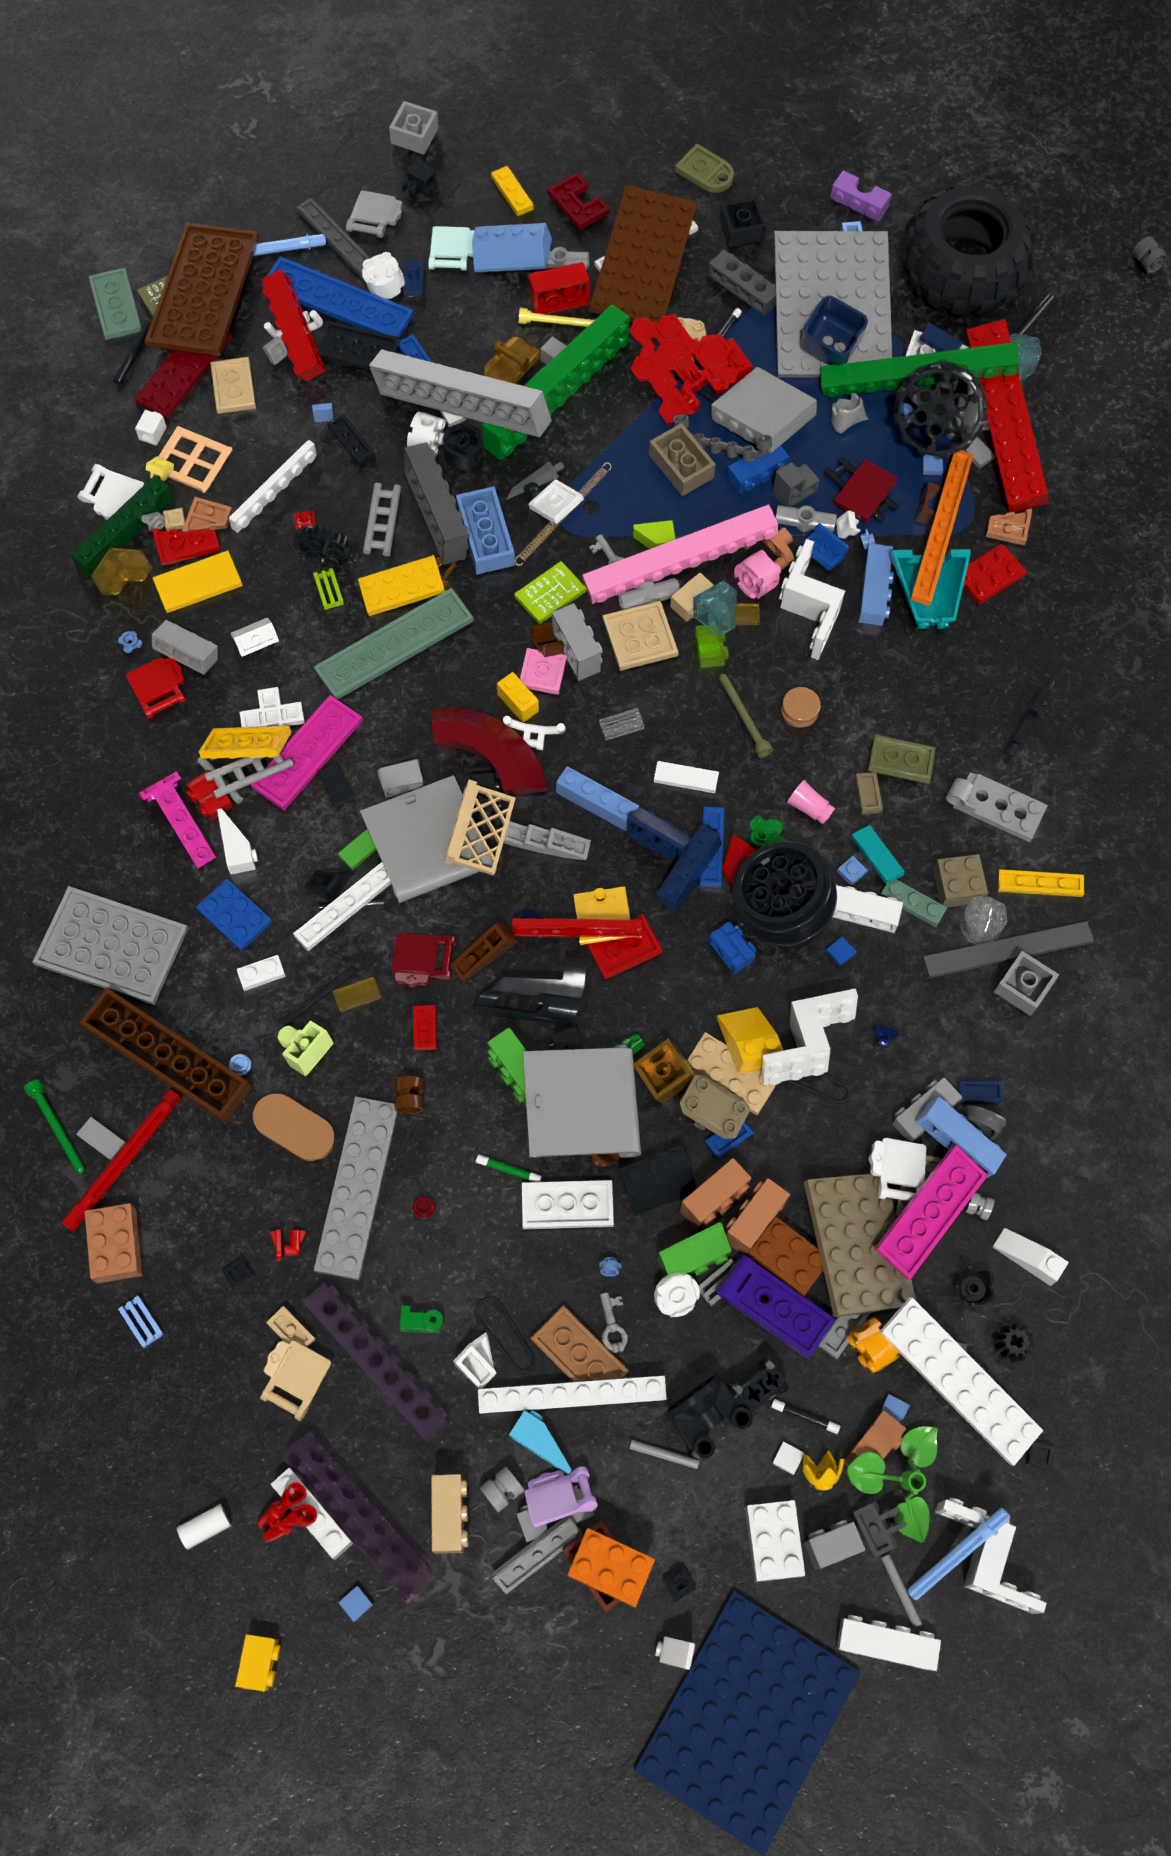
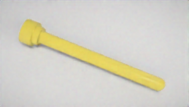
(526, 316)

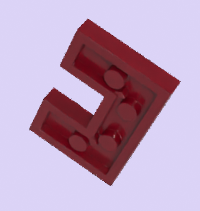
(580, 214)

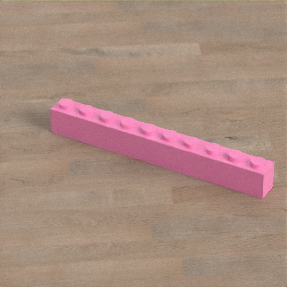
(680, 554)

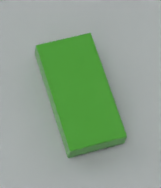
(357, 850)

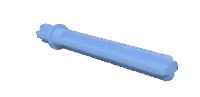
(290, 244)
(959, 1553)

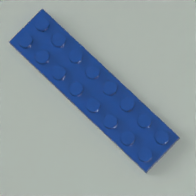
(344, 300)

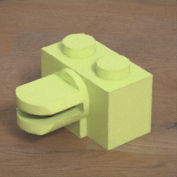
(305, 1046)

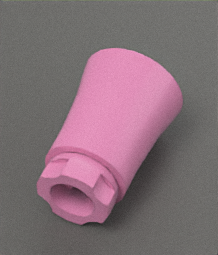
(811, 802)

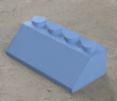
(511, 247)

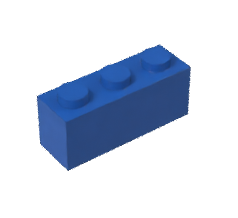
(747, 475)

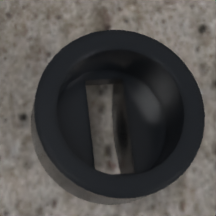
(531, 490)

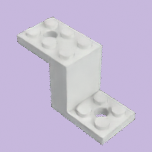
(811, 598)
(807, 1025)
(990, 1559)

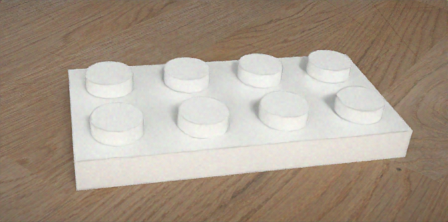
(567, 1204)

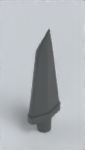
(541, 476)

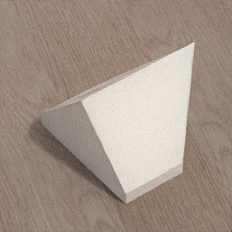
(477, 1362)

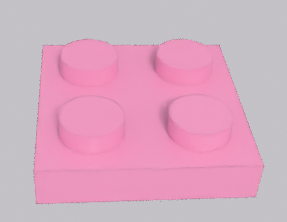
(543, 673)

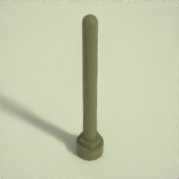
(763, 747)

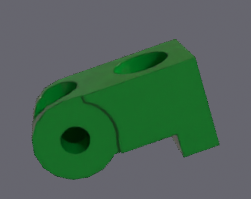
(420, 1322)

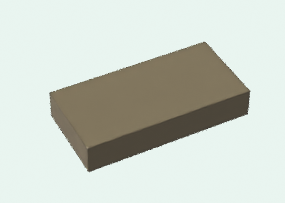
(868, 793)

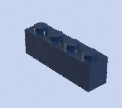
(689, 868)

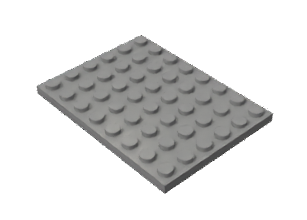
(834, 264)

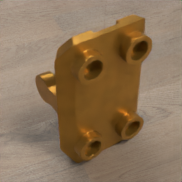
(511, 360)

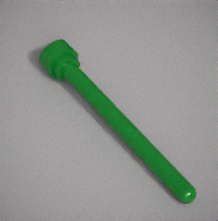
(35, 1090)

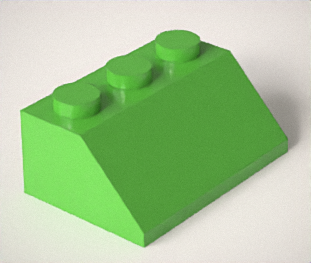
(696, 1252)

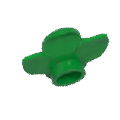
(765, 831)

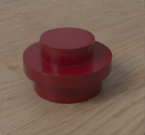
(423, 1207)

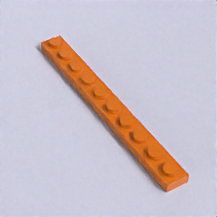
(941, 528)

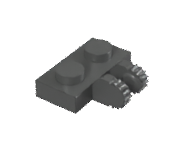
(876, 1529)

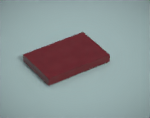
(866, 490)

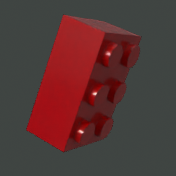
(559, 289)

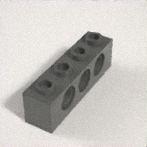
(743, 282)

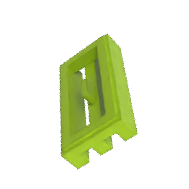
(323, 575)

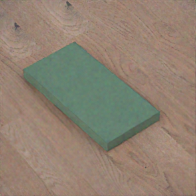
(115, 303)

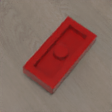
(424, 1027)

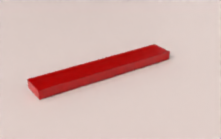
(578, 928)

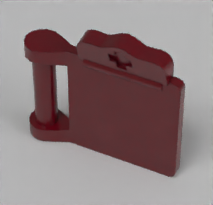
(417, 956)

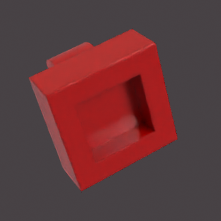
(304, 518)

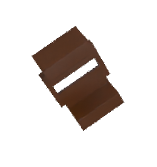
(924, 514)
(542, 633)

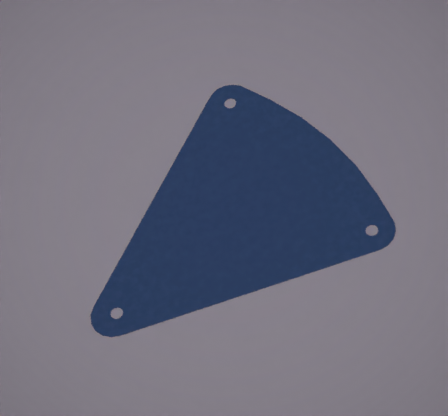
(641, 493)

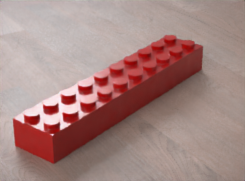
(1010, 428)

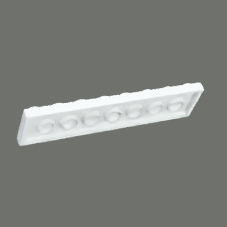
(961, 1381)

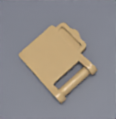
(297, 1372)

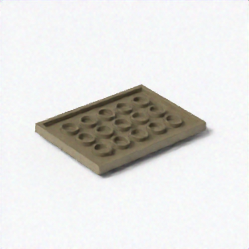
(847, 1229)

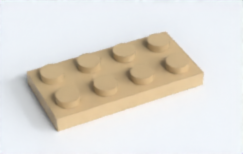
(715, 1062)

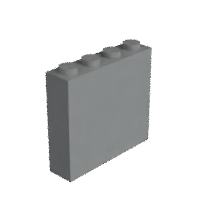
(764, 407)

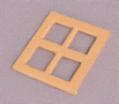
(192, 459)

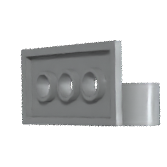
(963, 797)

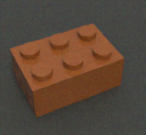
(787, 1256)

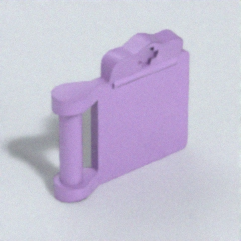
(553, 1496)

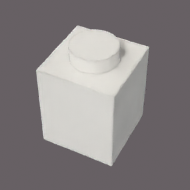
(150, 427)

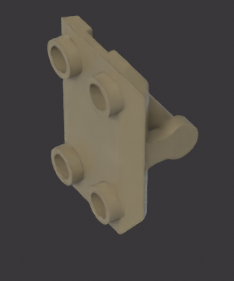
(714, 1107)

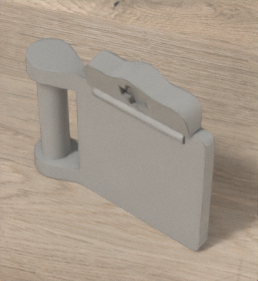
(376, 210)

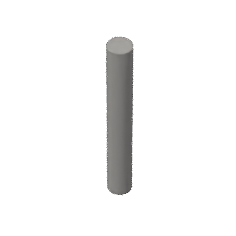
(208, 767)
(664, 1454)
(901, 1591)

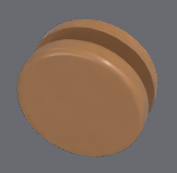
(800, 707)

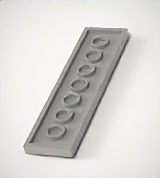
(356, 1189)

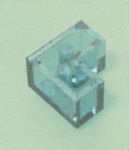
(716, 608)

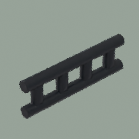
(846, 466)

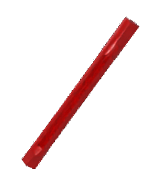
(121, 1160)

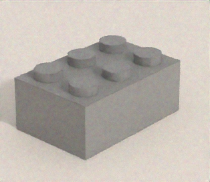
(578, 640)

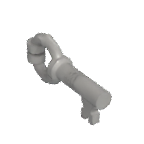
(602, 544)
(612, 1326)

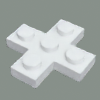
(272, 712)

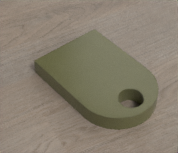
(705, 169)

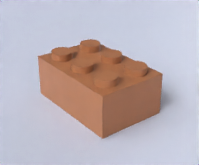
(716, 1195)
(756, 1216)
(113, 1243)

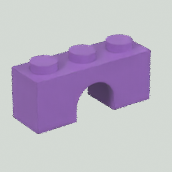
(870, 204)

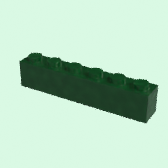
(122, 525)

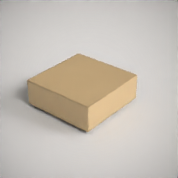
(174, 519)

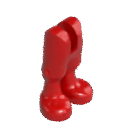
(275, 1517)

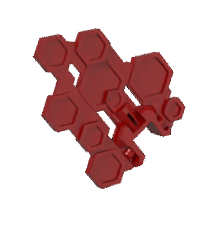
(675, 355)

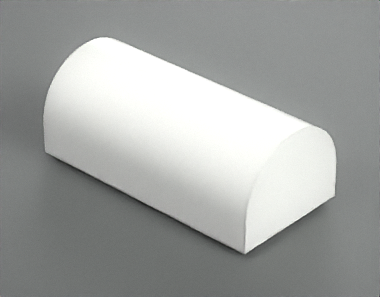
(203, 1526)

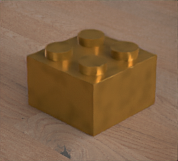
(665, 1071)

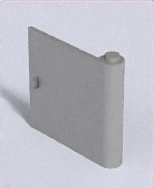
(415, 835)
(582, 1101)

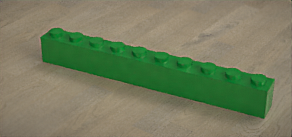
(892, 372)

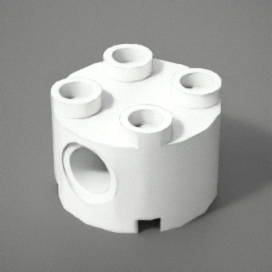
(383, 275)
(426, 429)

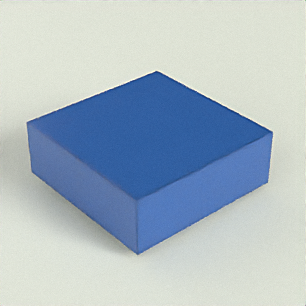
(841, 951)

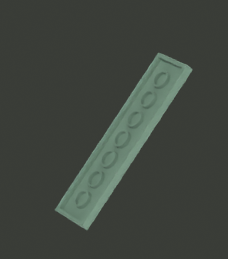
(393, 644)

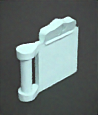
(450, 243)

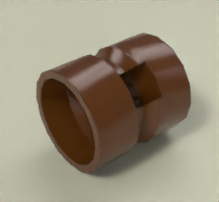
(409, 1091)

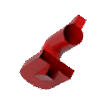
(296, 1238)

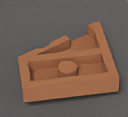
(207, 516)
(1010, 527)

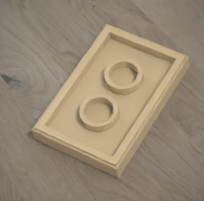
(233, 385)

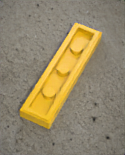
(1040, 883)

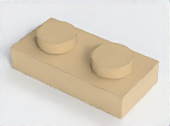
(289, 1328)

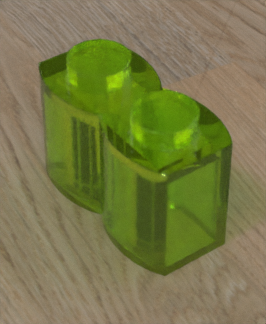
(710, 647)

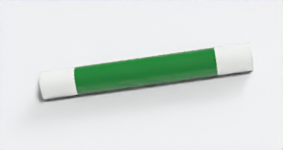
(509, 1169)

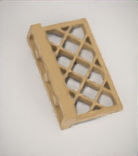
(462, 821)

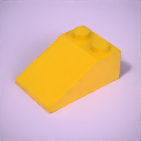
(748, 1038)

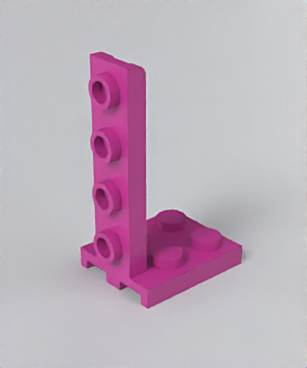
(179, 818)

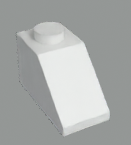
(675, 1652)

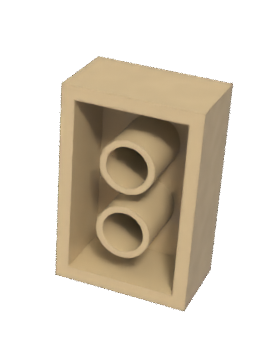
(449, 1514)

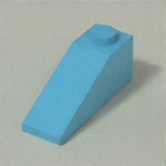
(535, 1436)

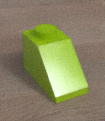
(654, 533)

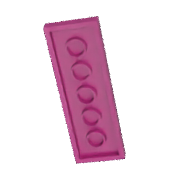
(309, 751)
(931, 1212)

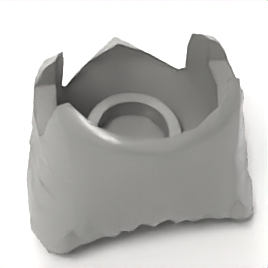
(847, 413)

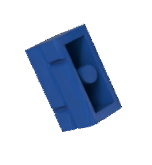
(732, 947)

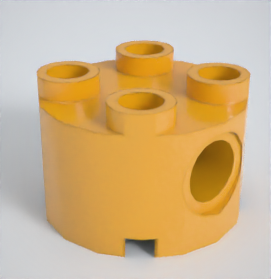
(872, 1346)

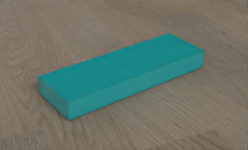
(878, 854)

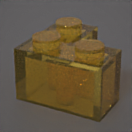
(118, 568)

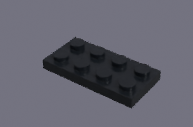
(353, 344)

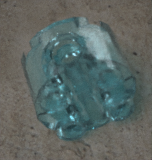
(1029, 354)

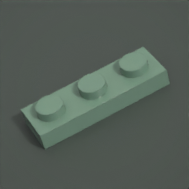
(915, 902)

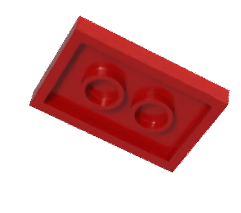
(992, 574)
(622, 954)

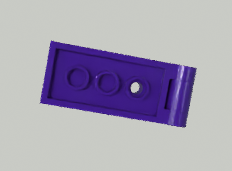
(785, 1314)

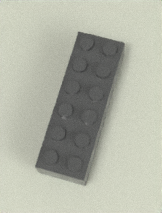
(436, 503)

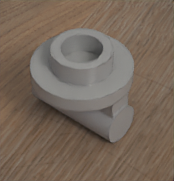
(154, 520)

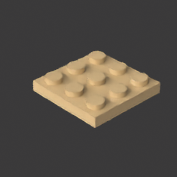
(640, 635)

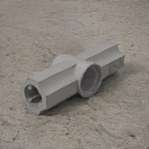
(561, 257)
(794, 517)
(648, 593)

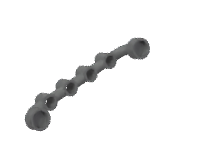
(749, 454)

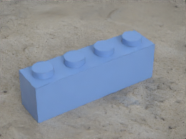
(875, 585)
(595, 797)
(953, 1129)

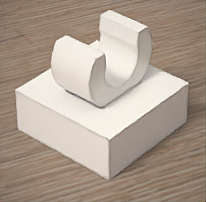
(847, 524)

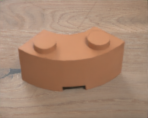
(880, 1438)

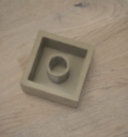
(959, 880)

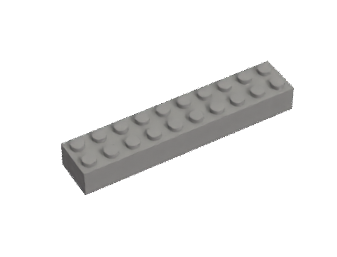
(461, 393)

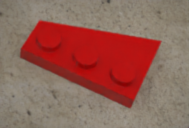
(180, 546)

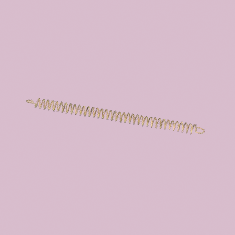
(548, 529)

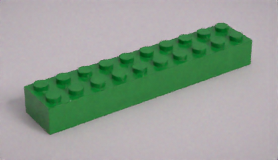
(567, 373)

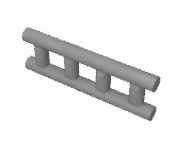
(389, 527)
(243, 781)

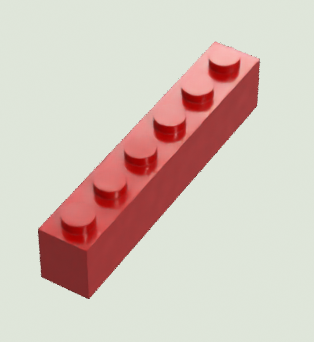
(293, 325)

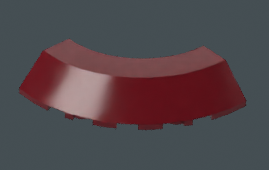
(494, 743)

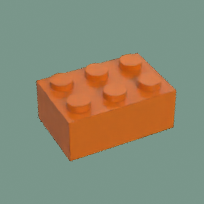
(611, 1567)

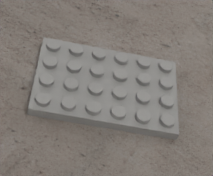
(110, 945)

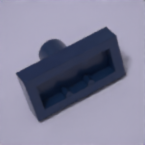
(414, 277)

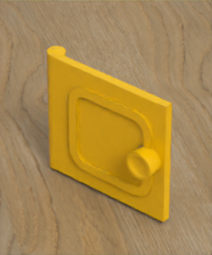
(611, 908)

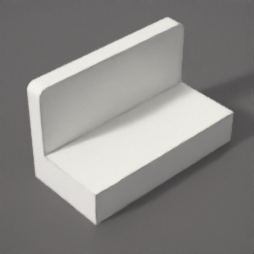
(255, 636)

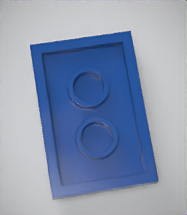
(234, 914)

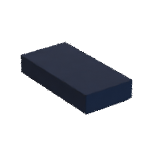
(939, 339)
(981, 1092)

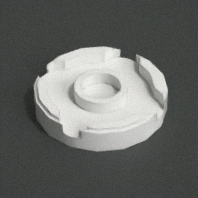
(676, 1294)

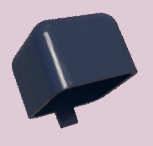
(835, 320)

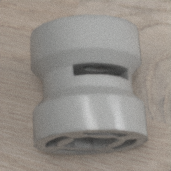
(980, 1206)

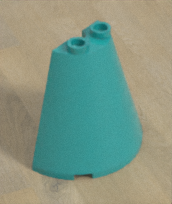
(947, 591)

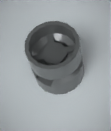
(1149, 254)

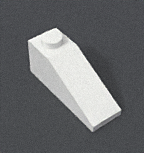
(237, 849)
(1031, 1256)

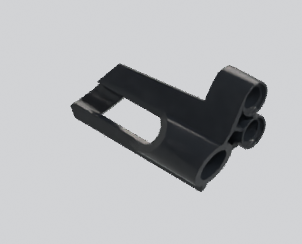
(557, 997)

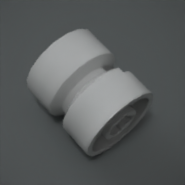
(502, 1489)

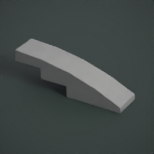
(547, 841)

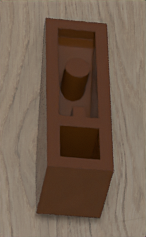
(485, 950)

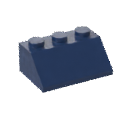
(657, 834)

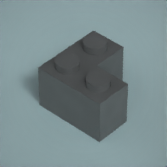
(794, 484)

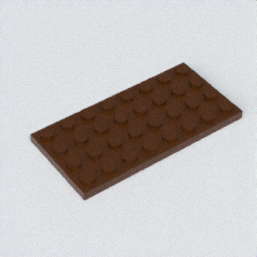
(644, 254)
(202, 289)

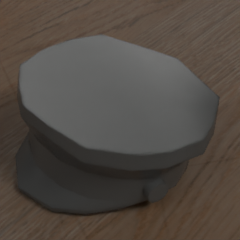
(985, 1120)

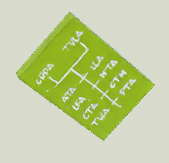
(550, 592)

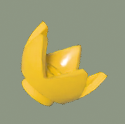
(823, 1475)

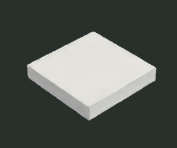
(555, 501)

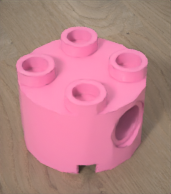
(757, 574)

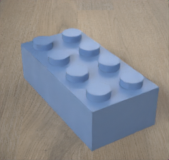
(488, 532)

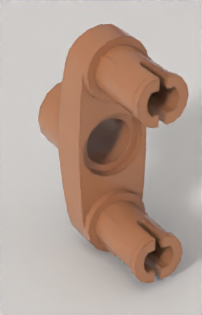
(779, 546)

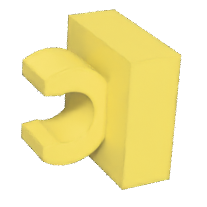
(159, 467)

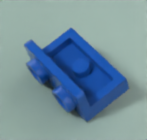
(827, 547)

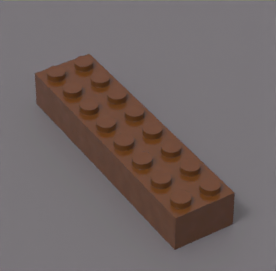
(165, 1055)

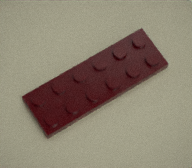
(175, 380)

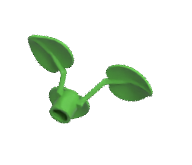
(867, 1476)

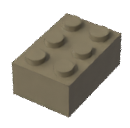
(682, 459)

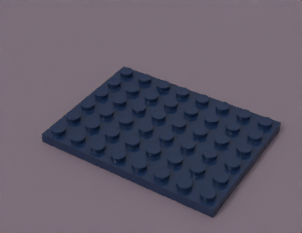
(747, 1723)

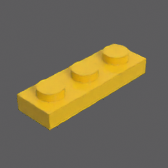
(512, 191)

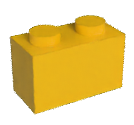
(517, 697)
(257, 1663)

